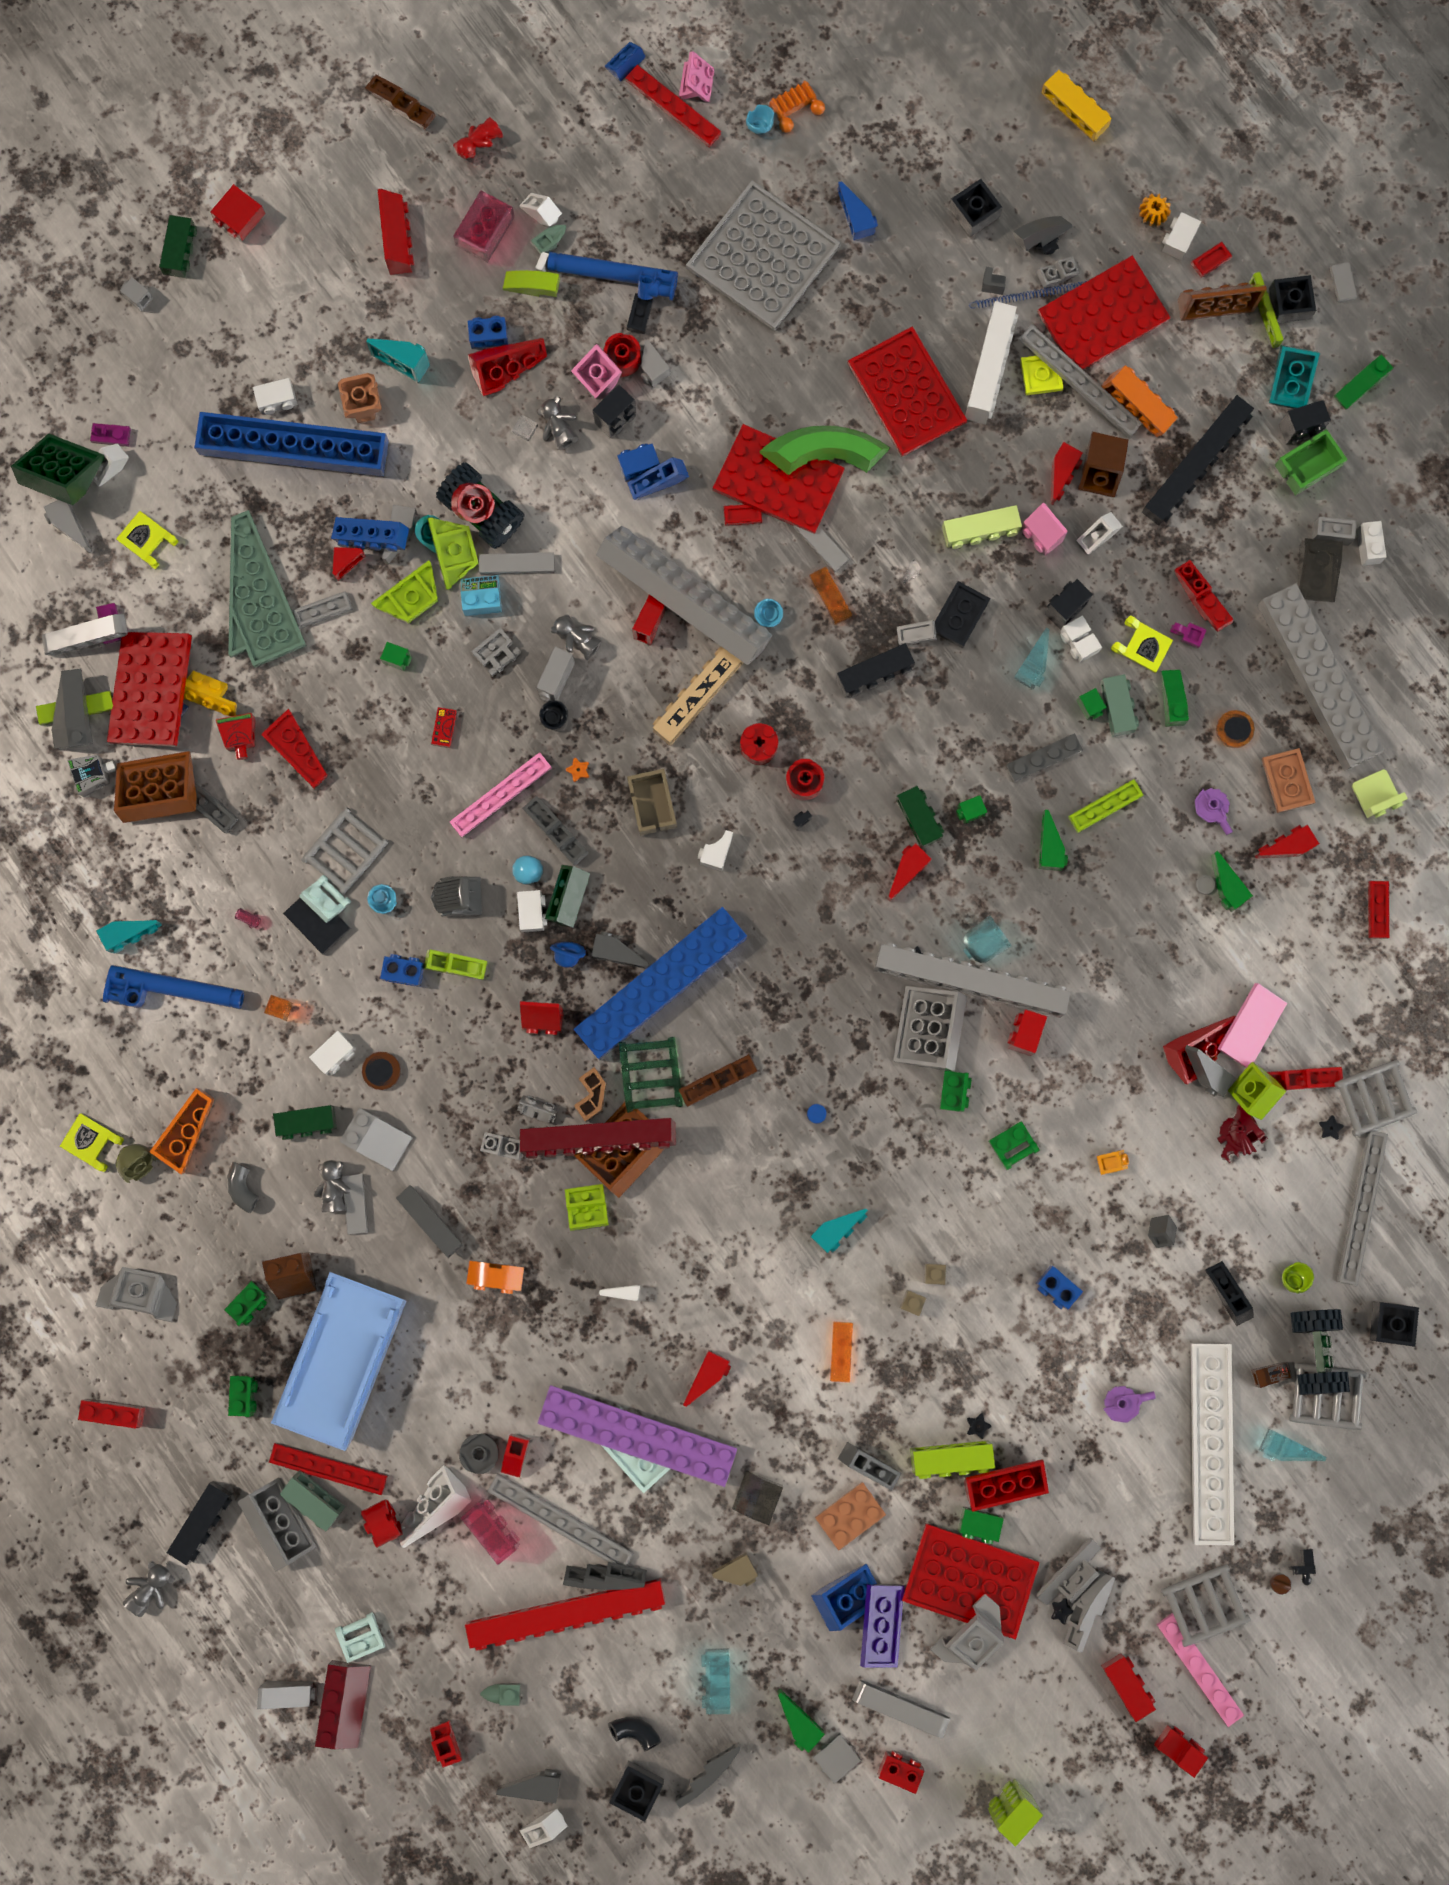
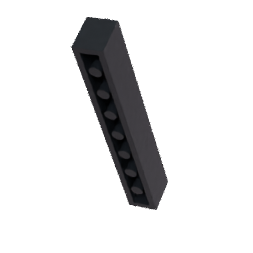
(1197, 460)

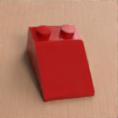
(541, 1017)

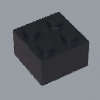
(975, 207)
(1292, 299)
(614, 411)
(1304, 422)
(1068, 604)
(1394, 1323)
(636, 1791)

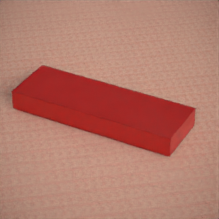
(1378, 909)

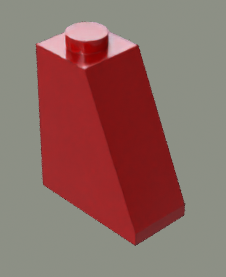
(648, 620)

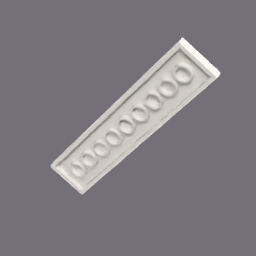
(1212, 1444)

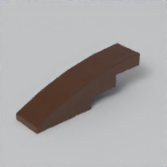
(400, 102)
(718, 1080)

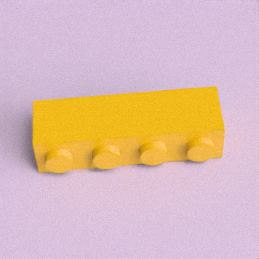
(1076, 105)

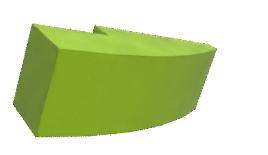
(532, 282)
(455, 964)

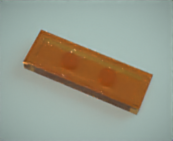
(830, 595)
(841, 1352)

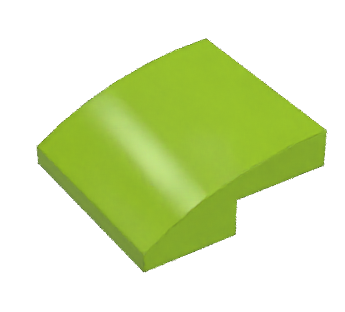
(586, 1207)

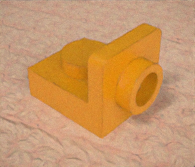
(1113, 1162)

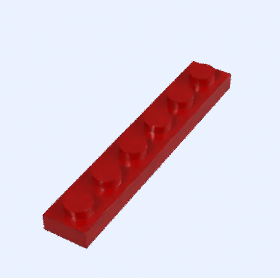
(673, 106)

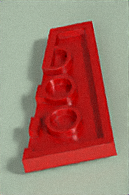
(294, 747)

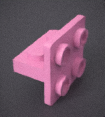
(696, 78)

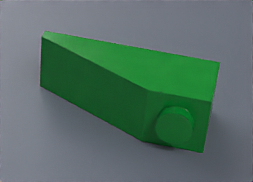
(1364, 382)
(1174, 698)
(1052, 850)
(1230, 887)
(803, 1727)

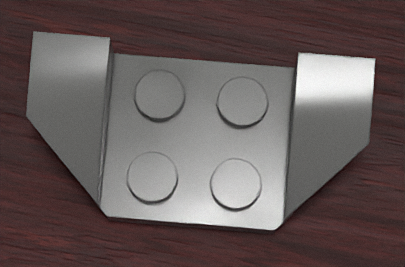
(138, 1292)
(977, 1639)

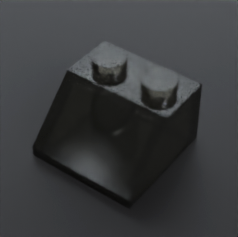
(757, 1498)

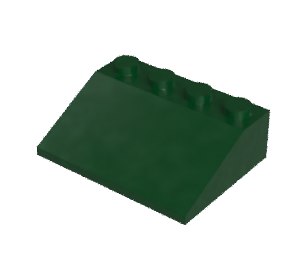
(58, 469)

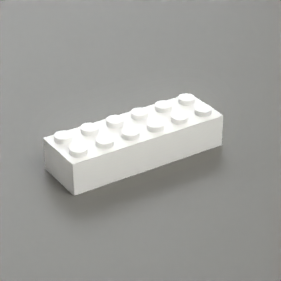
(992, 363)

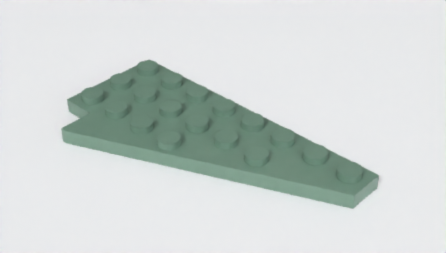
(257, 604)

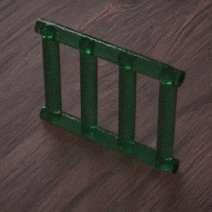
(629, 1086)

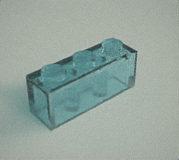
(716, 1681)

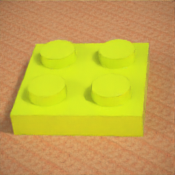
(1039, 377)

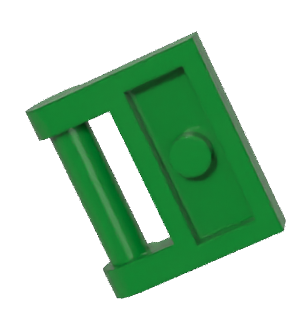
(1009, 1140)

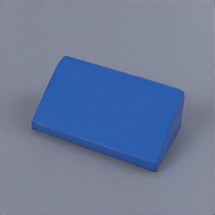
(625, 61)

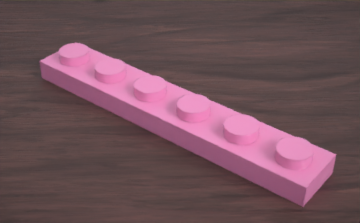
(500, 794)
(1201, 1672)

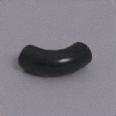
(634, 1728)

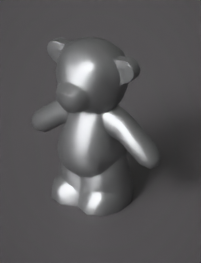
(557, 423)
(576, 636)
(331, 1188)
(148, 1588)

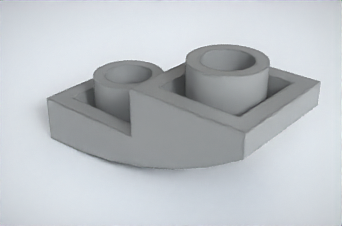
(1057, 273)
(501, 1146)

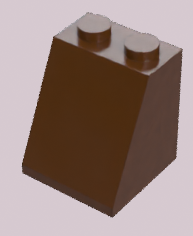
(1103, 464)
(290, 1275)

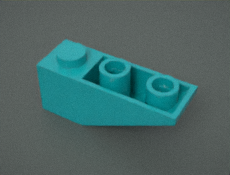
(120, 933)
(832, 1231)

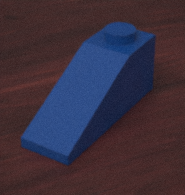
(857, 213)
(658, 478)

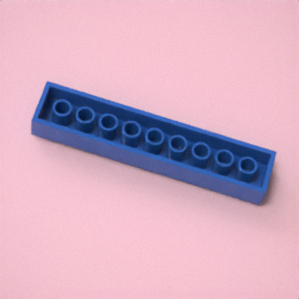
(291, 444)
(660, 983)

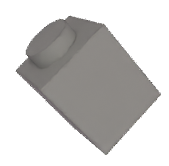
(136, 294)

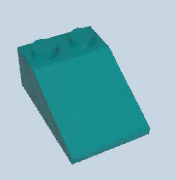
(402, 356)
(1293, 376)

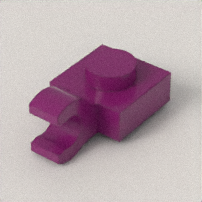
(1191, 634)

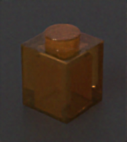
(278, 1008)

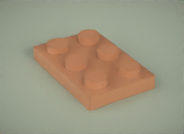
(1288, 780)
(850, 1516)

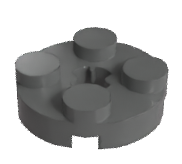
(490, 1454)

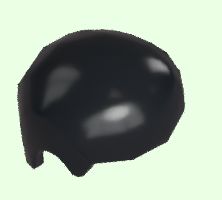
(553, 714)

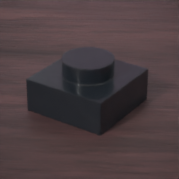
(801, 819)

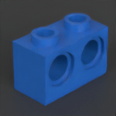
(487, 337)
(401, 975)
(1061, 1283)

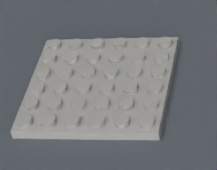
(763, 255)

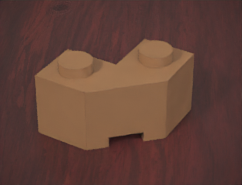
(593, 1103)

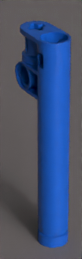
(650, 281)
(141, 981)

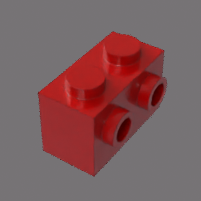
(901, 1771)

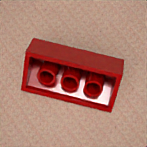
(395, 232)
(1006, 1485)

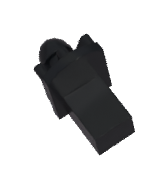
(1307, 1567)

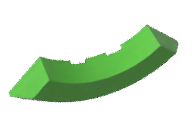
(824, 443)

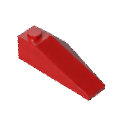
(501, 364)
(1205, 1039)

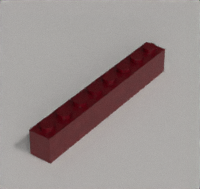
(598, 1137)

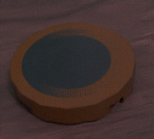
(381, 1070)

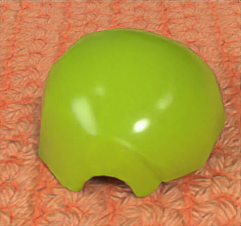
(1297, 1277)

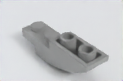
(1085, 1608)

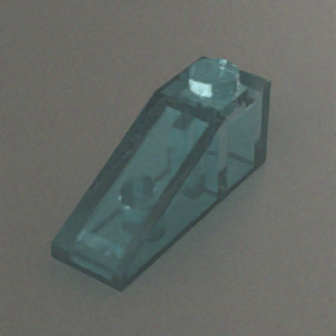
(1034, 666)
(1284, 1449)

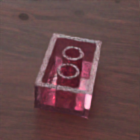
(484, 226)
(491, 1530)

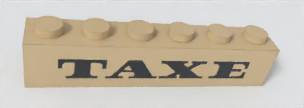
(696, 696)

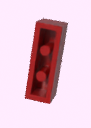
(111, 1413)
(1129, 1686)

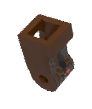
(1271, 1374)

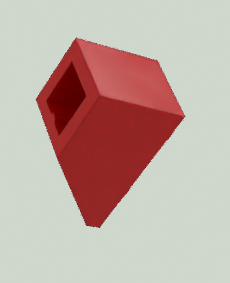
(515, 1455)

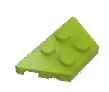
(453, 549)
(410, 596)

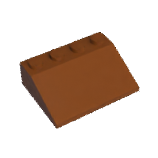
(1220, 301)
(155, 787)
(619, 1168)

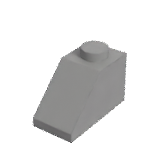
(653, 366)

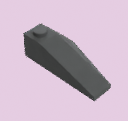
(71, 715)

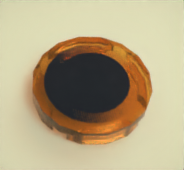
(1235, 729)

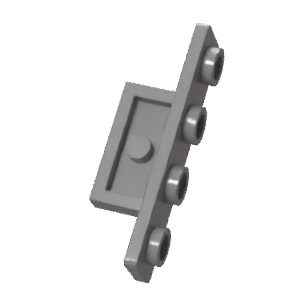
(1073, 1576)

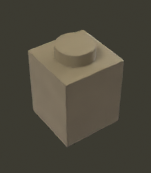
(934, 1274)
(912, 1302)

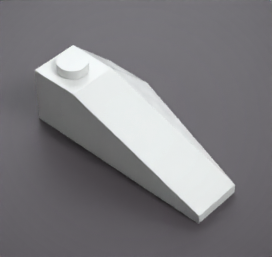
(440, 1502)

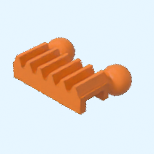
(794, 101)

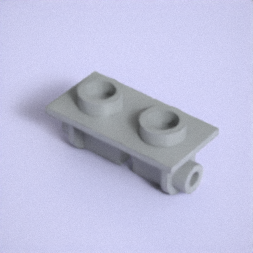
(545, 1110)

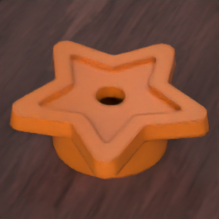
(573, 769)

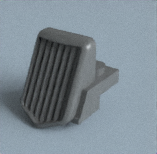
(457, 896)

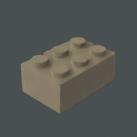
(652, 802)

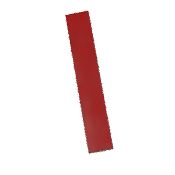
(328, 1468)

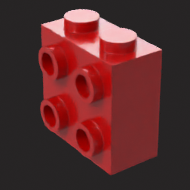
(237, 213)

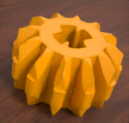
(1154, 210)

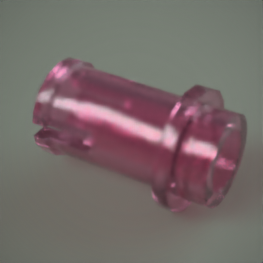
(248, 918)

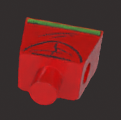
(238, 733)

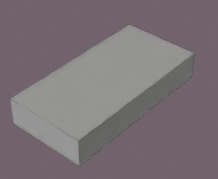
(1343, 282)
(916, 632)

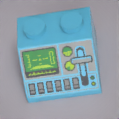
(481, 595)

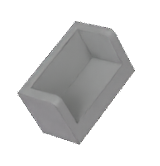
(1334, 529)

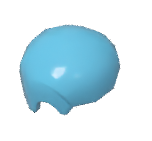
(760, 120)
(768, 613)
(527, 870)
(381, 898)

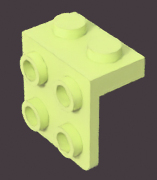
(1377, 794)

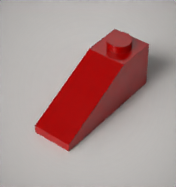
(910, 865)
(709, 1374)

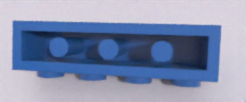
(370, 533)

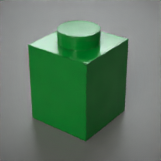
(395, 656)
(1091, 704)
(971, 809)

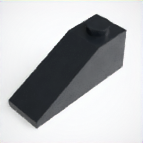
(1230, 1293)

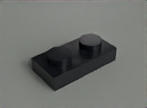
(639, 315)

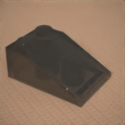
(1319, 569)

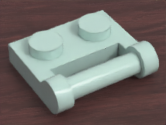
(321, 903)
(361, 1644)

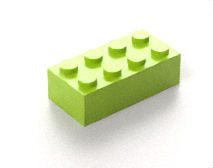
(952, 1458)
(1014, 1812)

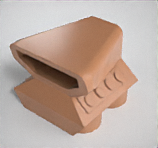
(360, 397)

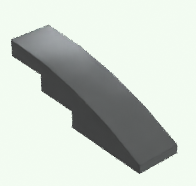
(555, 830)
(429, 1221)
(602, 1578)
(713, 1770)

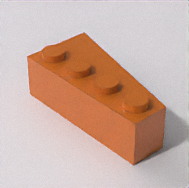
(1140, 400)
(183, 1132)

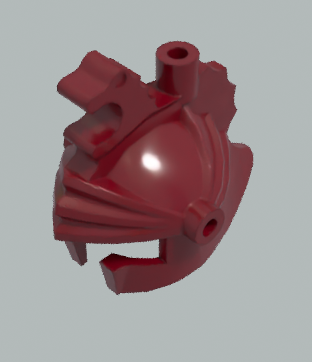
(1240, 1134)

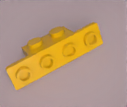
(209, 693)

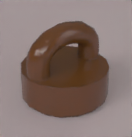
(1280, 1584)

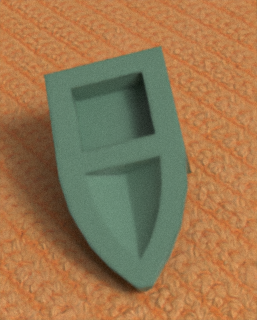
(548, 238)
(503, 1694)

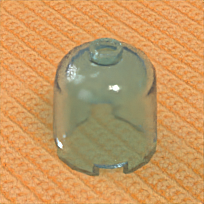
(985, 941)

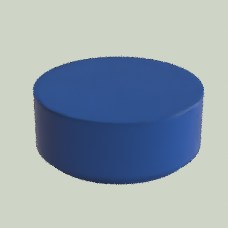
(816, 1113)

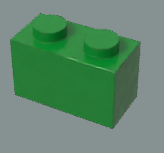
(980, 1525)

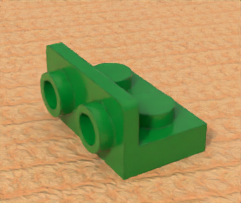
(954, 1091)
(247, 1303)
(242, 1396)

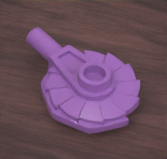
(1213, 807)
(1123, 1404)

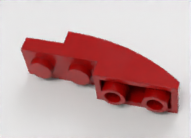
(1202, 597)

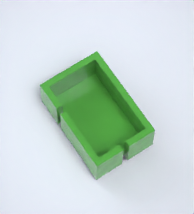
(1311, 462)

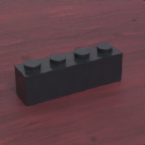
(875, 670)
(199, 1523)

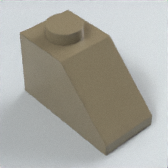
(737, 1571)

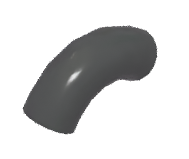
(238, 1189)

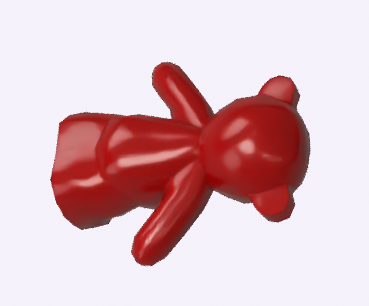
(478, 137)

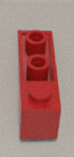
(1062, 467)
(1294, 845)

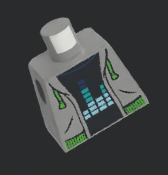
(90, 773)

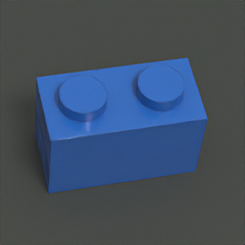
(637, 461)

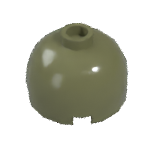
(134, 1162)

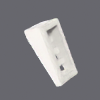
(626, 1292)

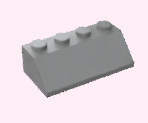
(276, 1525)

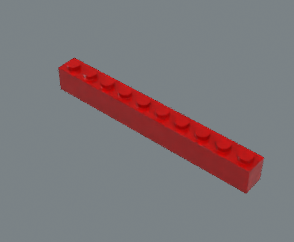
(563, 1613)

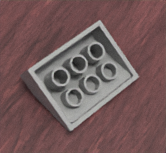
(930, 1028)

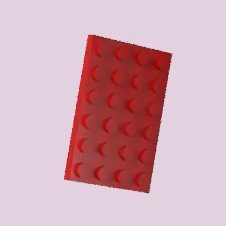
(1104, 313)
(907, 391)
(757, 482)
(149, 689)
(957, 1571)

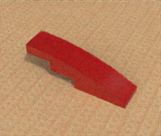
(1308, 1078)

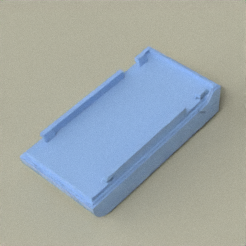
(338, 1362)

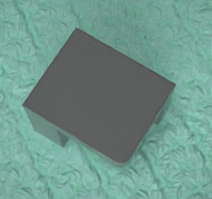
(993, 283)
(1162, 1231)

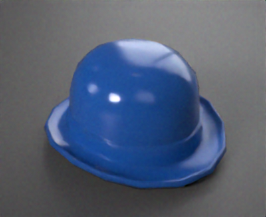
(567, 953)

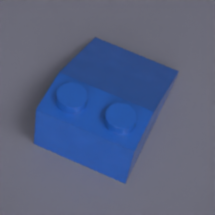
(844, 1598)

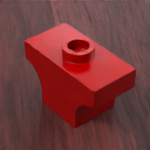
(445, 1744)

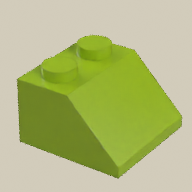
(1256, 1091)

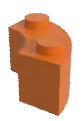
(495, 1276)

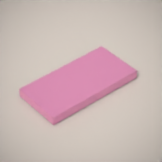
(1252, 1025)

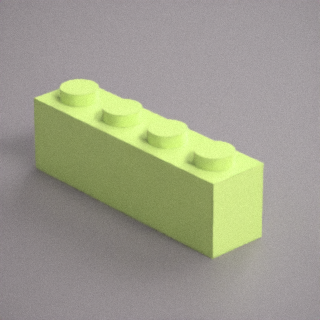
(981, 527)

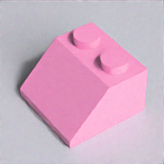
(597, 372)
(1044, 529)

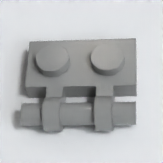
(493, 647)

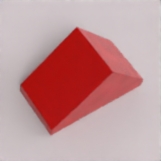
(345, 559)

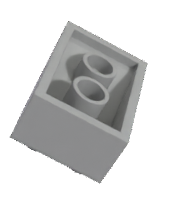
(376, 1139)

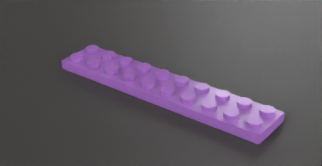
(637, 1435)

